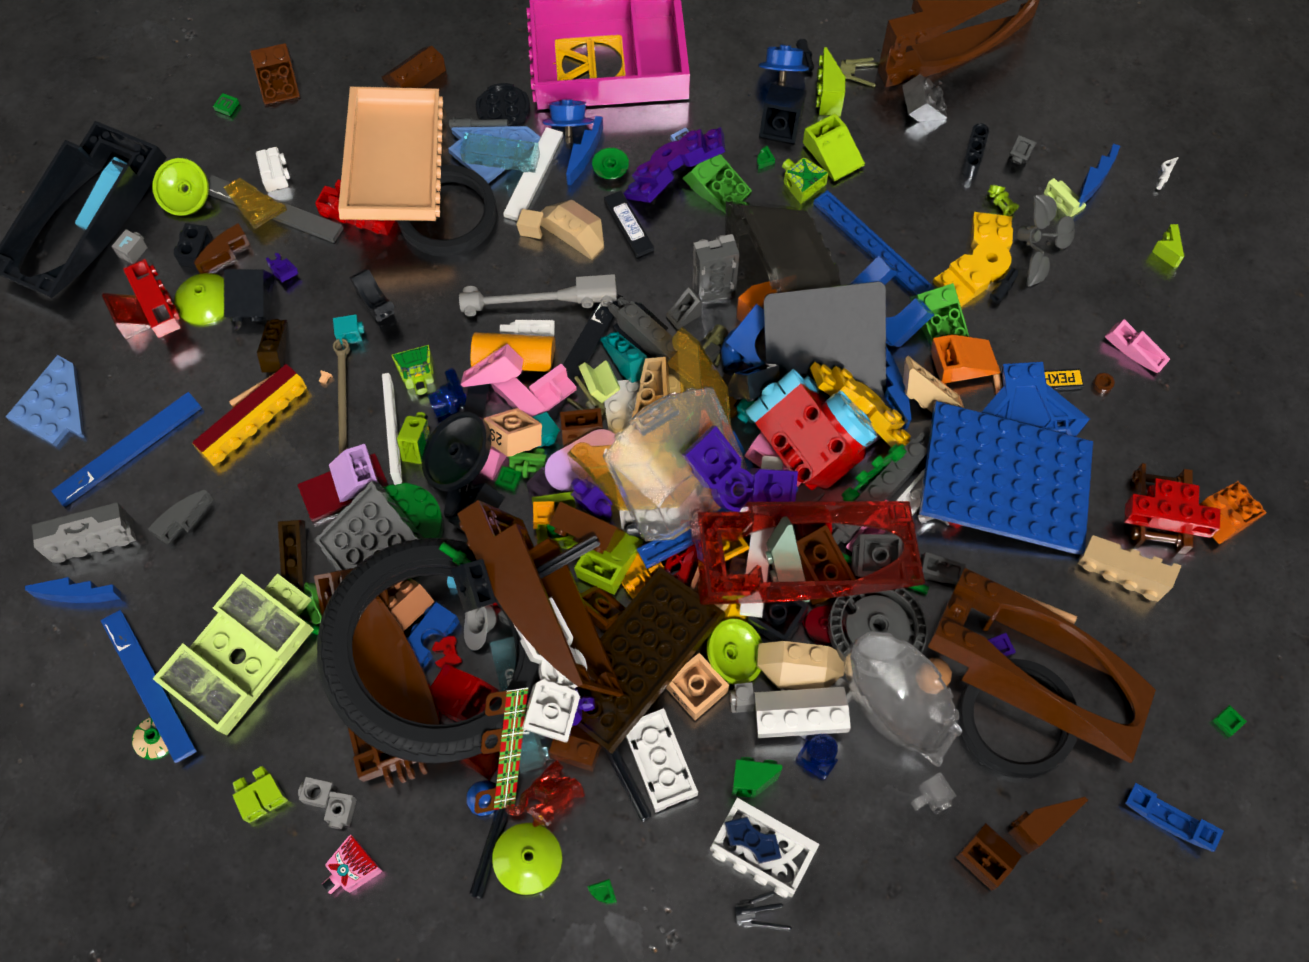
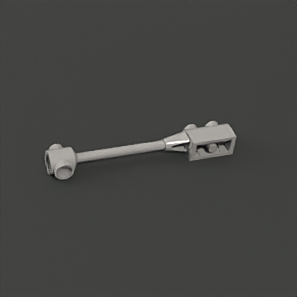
(586, 292)

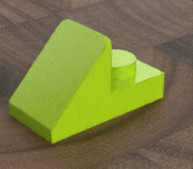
(1171, 247)

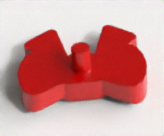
(448, 647)

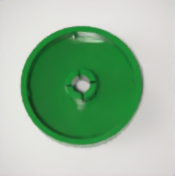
(419, 508)

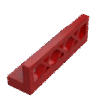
(688, 566)

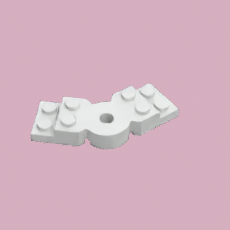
(553, 698)

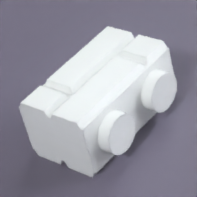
(272, 169)

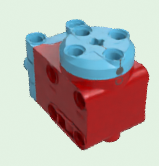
(812, 432)

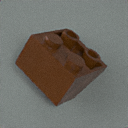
(989, 857)

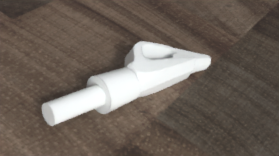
(1166, 171)

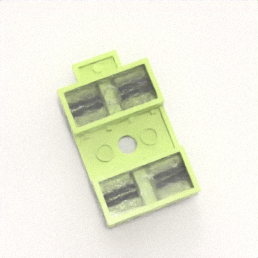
(247, 619)

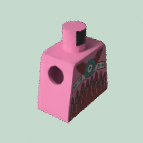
(350, 867)

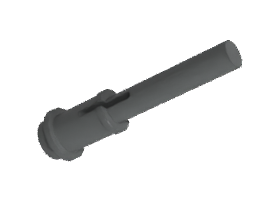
(469, 122)

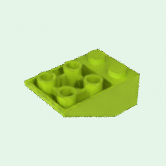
(831, 85)
(833, 147)
(608, 569)

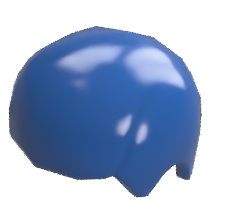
(484, 800)

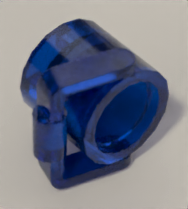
(443, 401)
(820, 754)

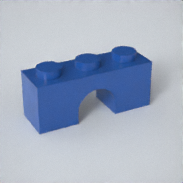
(435, 621)

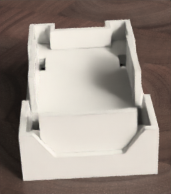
(661, 761)

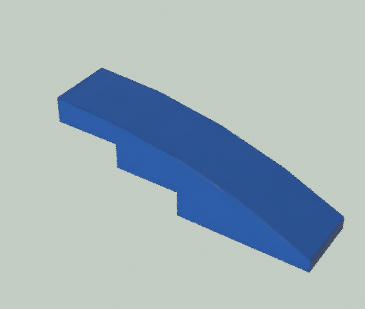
(583, 152)
(1097, 175)
(895, 389)
(68, 591)

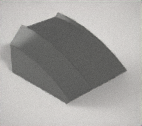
(874, 552)

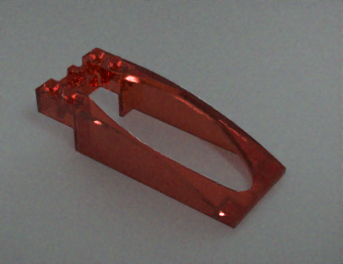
(713, 528)

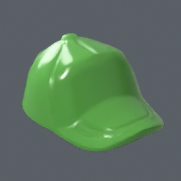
(313, 607)

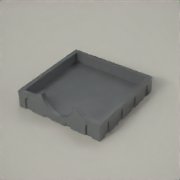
(365, 528)

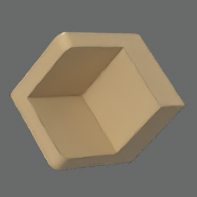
(529, 223)

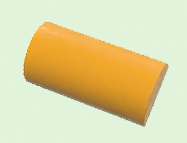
(534, 349)

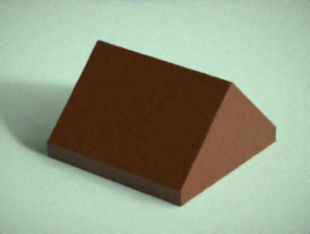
(602, 607)

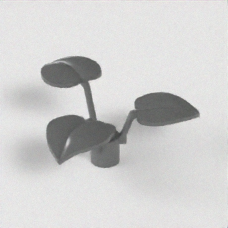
(1044, 212)

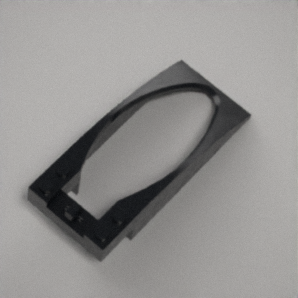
(65, 175)

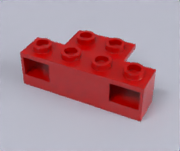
(331, 196)
(151, 295)
(1173, 508)

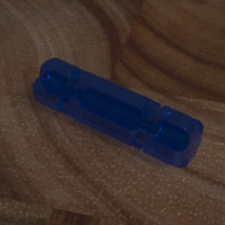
(454, 382)

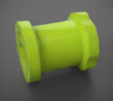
(1011, 206)

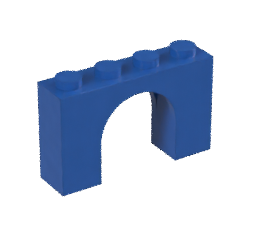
(910, 319)
(744, 337)

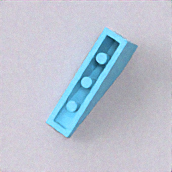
(98, 194)

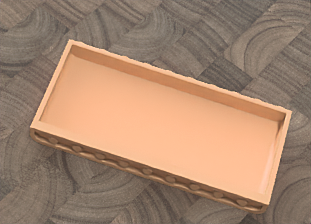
(392, 155)

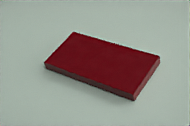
(321, 494)

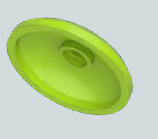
(170, 184)
(204, 306)
(741, 643)
(522, 875)

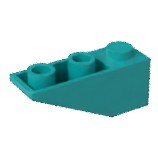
(625, 356)

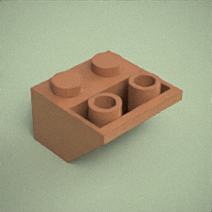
(408, 601)

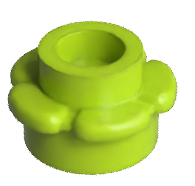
(995, 190)

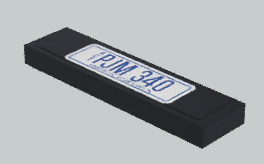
(629, 224)

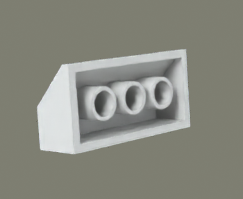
(802, 712)

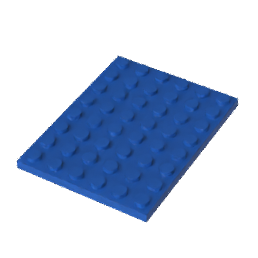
(1007, 478)

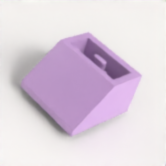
(352, 472)

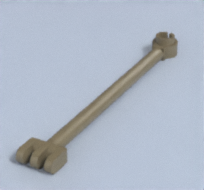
(342, 409)

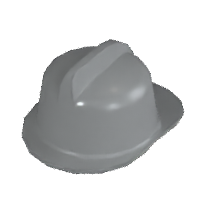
(477, 626)

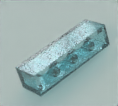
(500, 152)

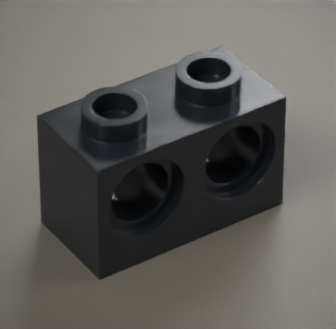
(191, 243)

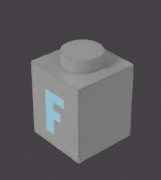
(129, 246)

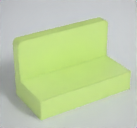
(1064, 197)
(600, 381)

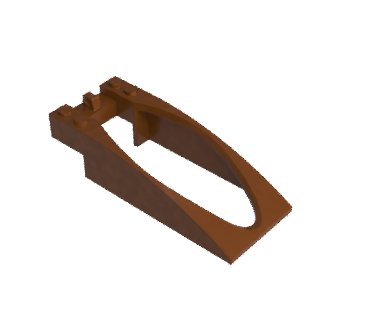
(917, 44)
(525, 597)
(1000, 677)

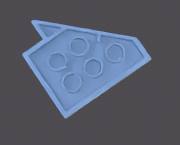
(520, 133)
(51, 404)

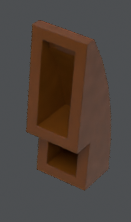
(221, 249)

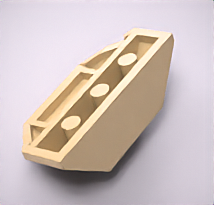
(575, 227)
(926, 388)
(799, 664)

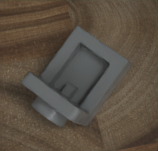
(1021, 150)

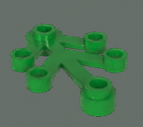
(879, 464)

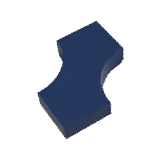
(762, 846)

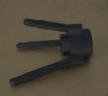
(746, 911)

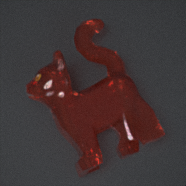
(552, 792)

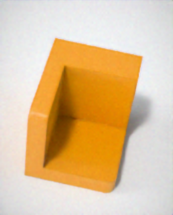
(542, 513)

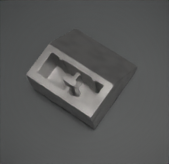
(924, 99)

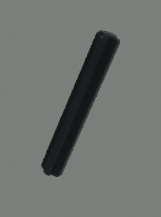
(568, 556)
(629, 784)
(485, 863)

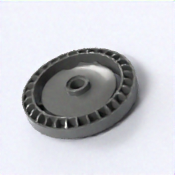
(877, 611)

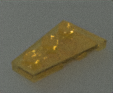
(253, 204)

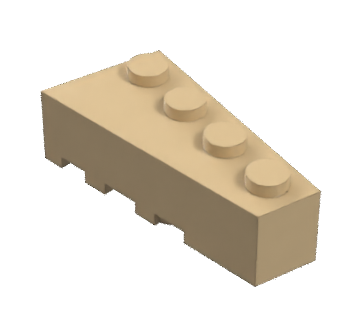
(653, 383)
(1129, 568)

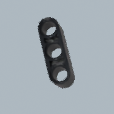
(975, 150)

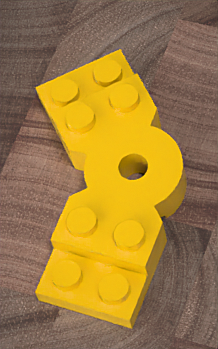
(990, 242)
(883, 419)

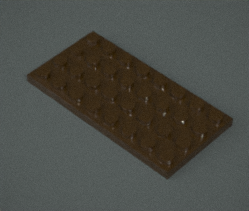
(646, 652)

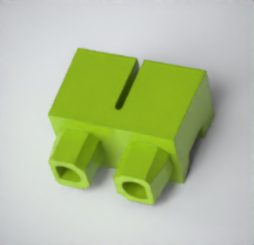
(257, 797)

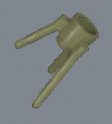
(848, 68)
(716, 336)
(592, 403)

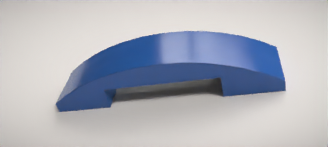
(1173, 820)

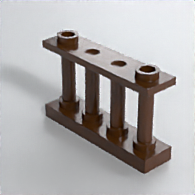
(1183, 541)

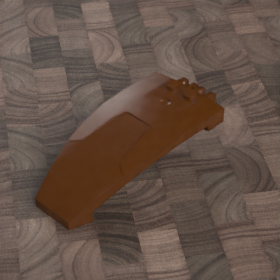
(395, 681)

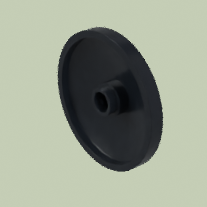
(456, 451)

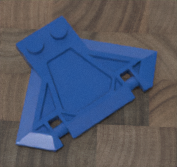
(1033, 402)

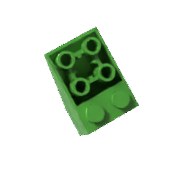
(717, 182)
(947, 313)

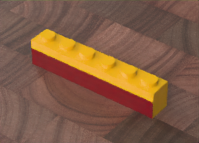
(249, 415)

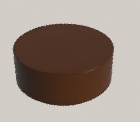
(1103, 383)

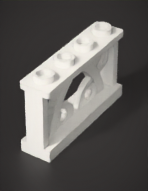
(795, 840)

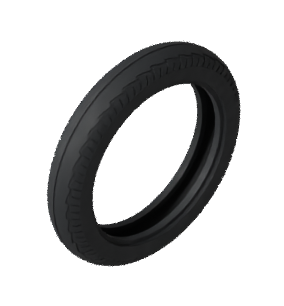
(348, 694)

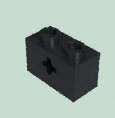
(473, 585)

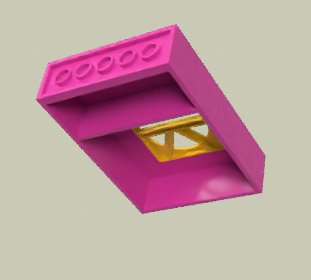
(642, 31)

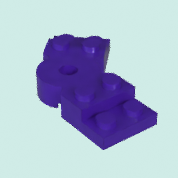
(657, 173)
(719, 468)

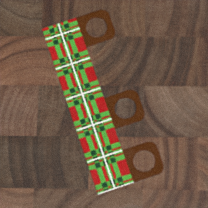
(508, 744)

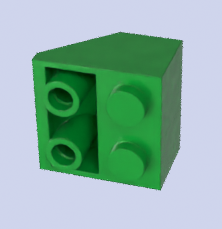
(753, 777)

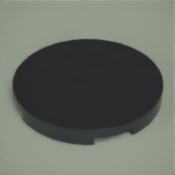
(503, 102)

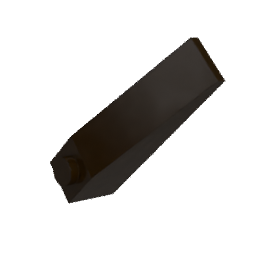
(293, 552)

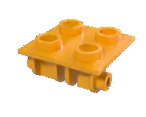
(638, 576)

